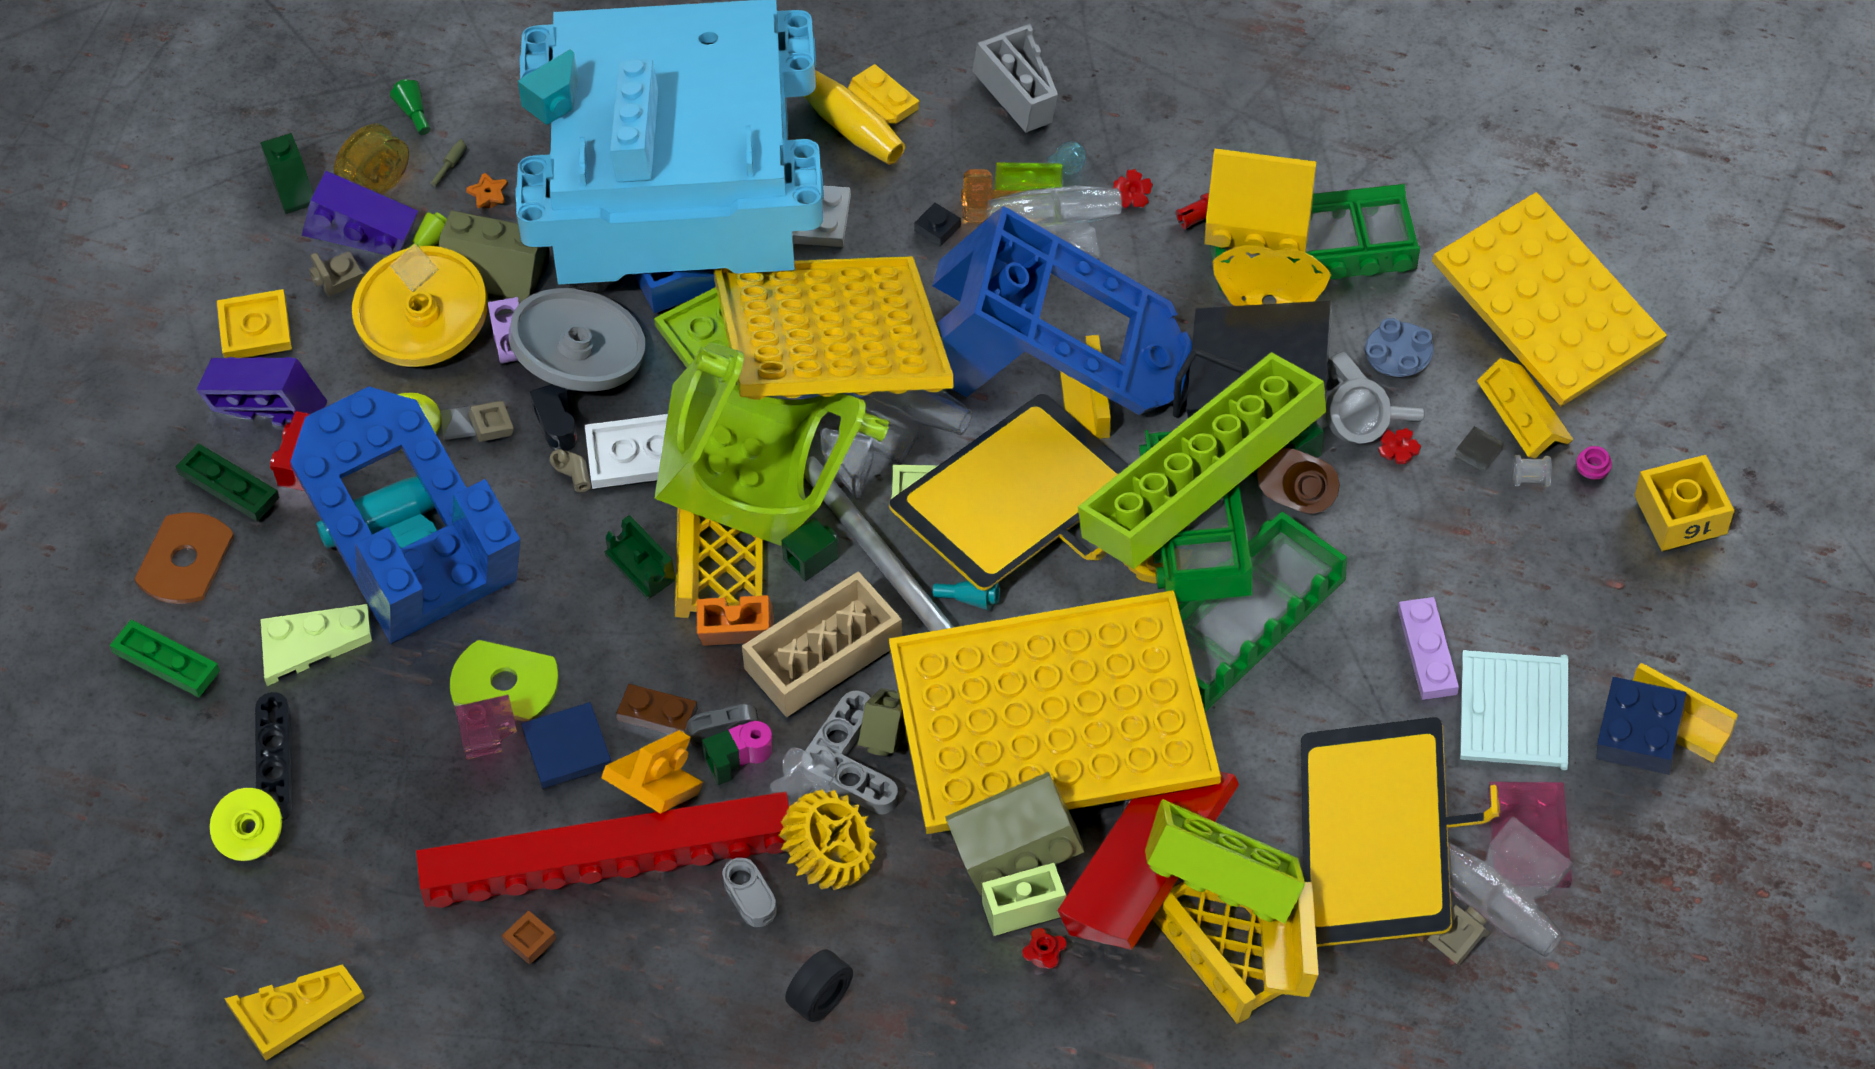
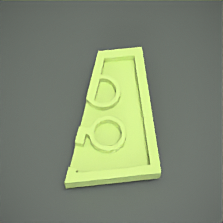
(303, 638)

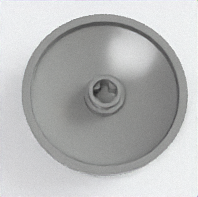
(576, 339)

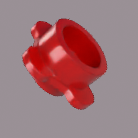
(1040, 958)

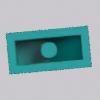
(550, 88)

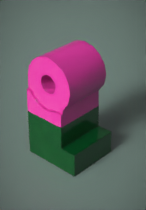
(736, 748)

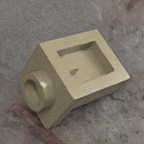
(335, 273)
(1463, 936)

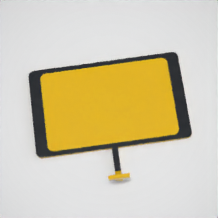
(1009, 492)
(1379, 831)

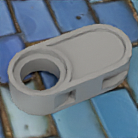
(753, 899)

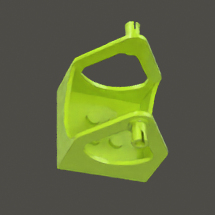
(747, 456)

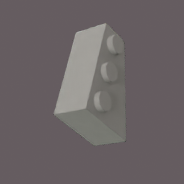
(1016, 77)

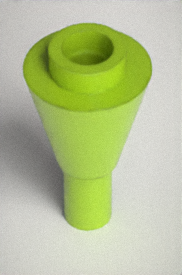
(429, 230)

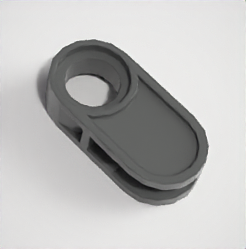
(719, 720)

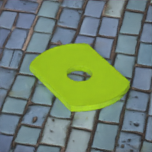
(482, 660)

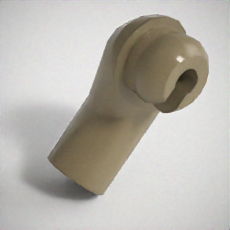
(572, 466)

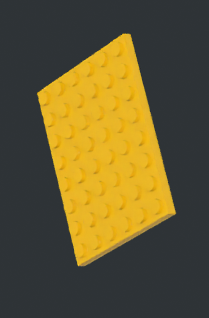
(833, 329)
(1072, 692)

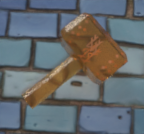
(976, 193)

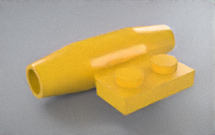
(865, 110)

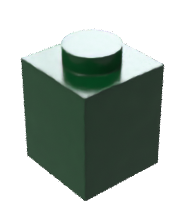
(810, 548)

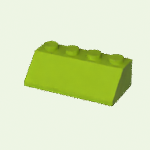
(1224, 862)

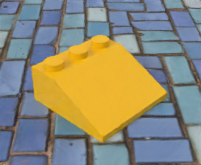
(1259, 201)

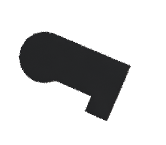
(556, 424)

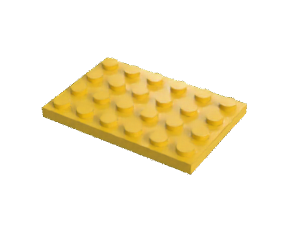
(1549, 298)

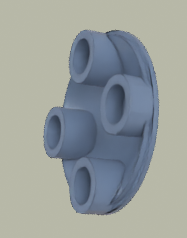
(1399, 348)

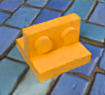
(655, 773)

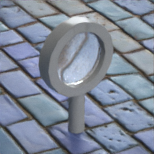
(1361, 411)

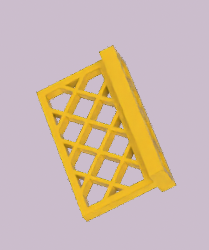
(688, 559)
(1203, 956)

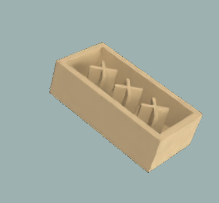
(821, 644)

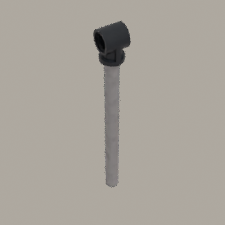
(879, 551)

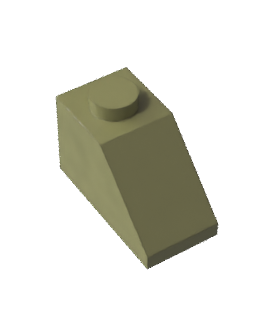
(882, 723)

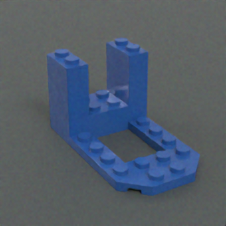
(1001, 288)
(434, 574)

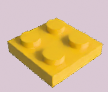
(254, 324)

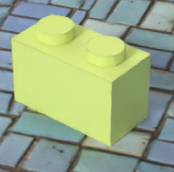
(1023, 899)

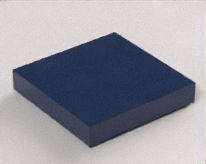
(566, 745)

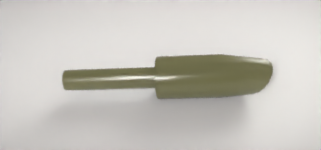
(450, 160)

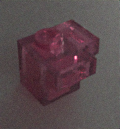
(485, 725)

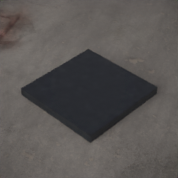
(1250, 333)

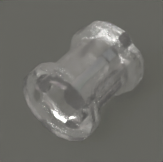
(1532, 471)

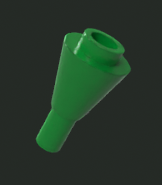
(408, 97)

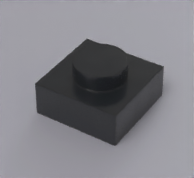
(937, 224)

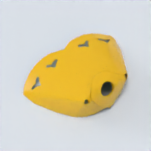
(1269, 275)

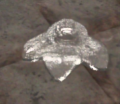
(805, 774)

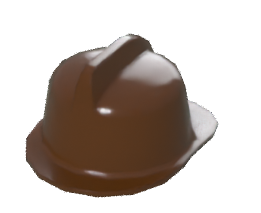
(1299, 481)

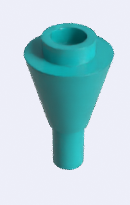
(968, 594)

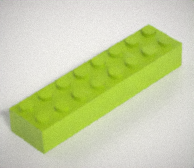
(1202, 460)

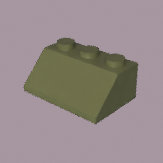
(497, 253)
(1015, 831)

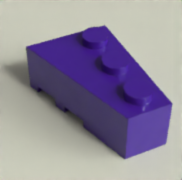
(357, 217)
(260, 388)

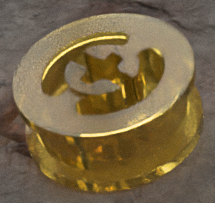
(372, 158)

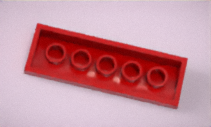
(1118, 887)

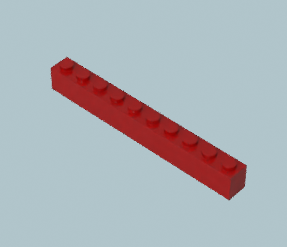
(601, 850)

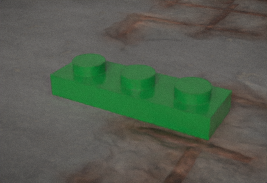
(164, 658)

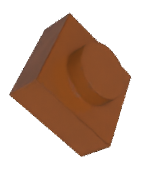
(529, 937)

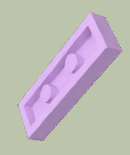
(1428, 648)

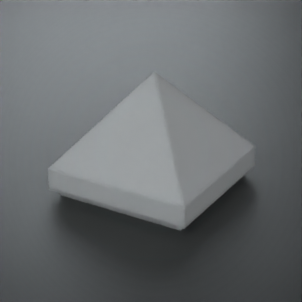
(456, 423)

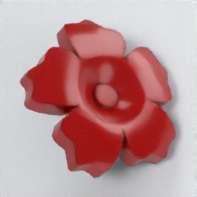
(1133, 189)
(1399, 446)

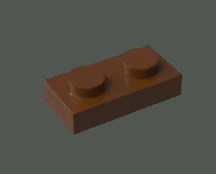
(655, 710)

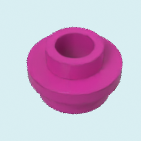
(1594, 455)

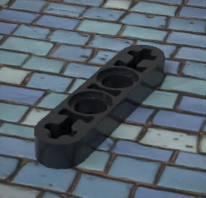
(277, 756)

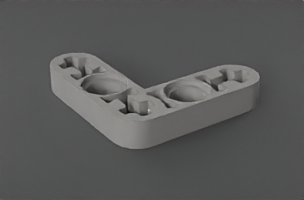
(878, 782)

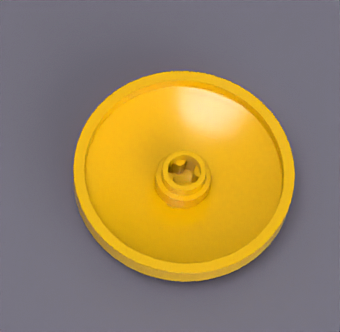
(421, 324)

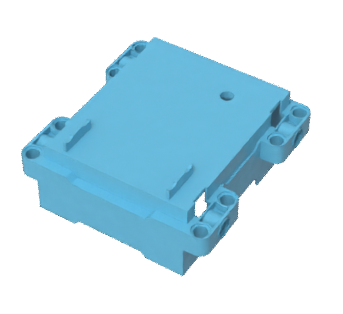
(716, 150)

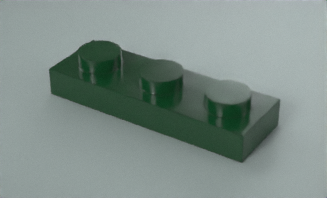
(227, 482)

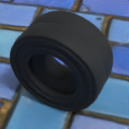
(819, 985)

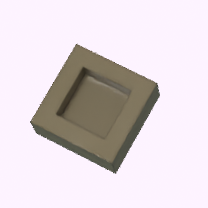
(490, 421)

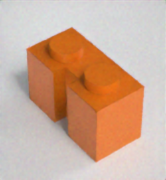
(733, 624)

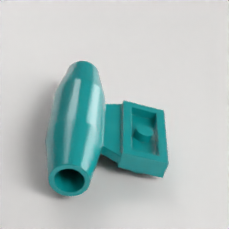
(395, 506)

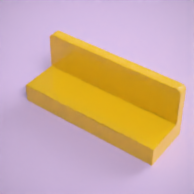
(1086, 404)
(1523, 407)
(1704, 724)
(1291, 949)

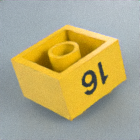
(1684, 502)

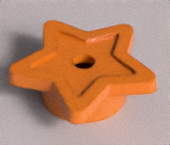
(491, 198)

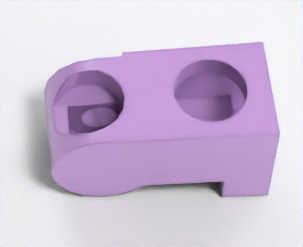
(501, 326)

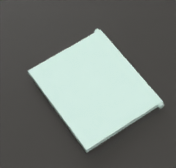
(1514, 708)

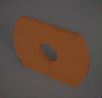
(186, 584)

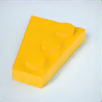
(289, 1012)

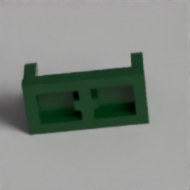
(640, 558)

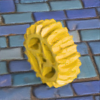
(827, 839)

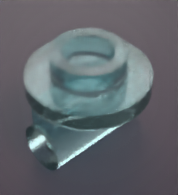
(1070, 155)

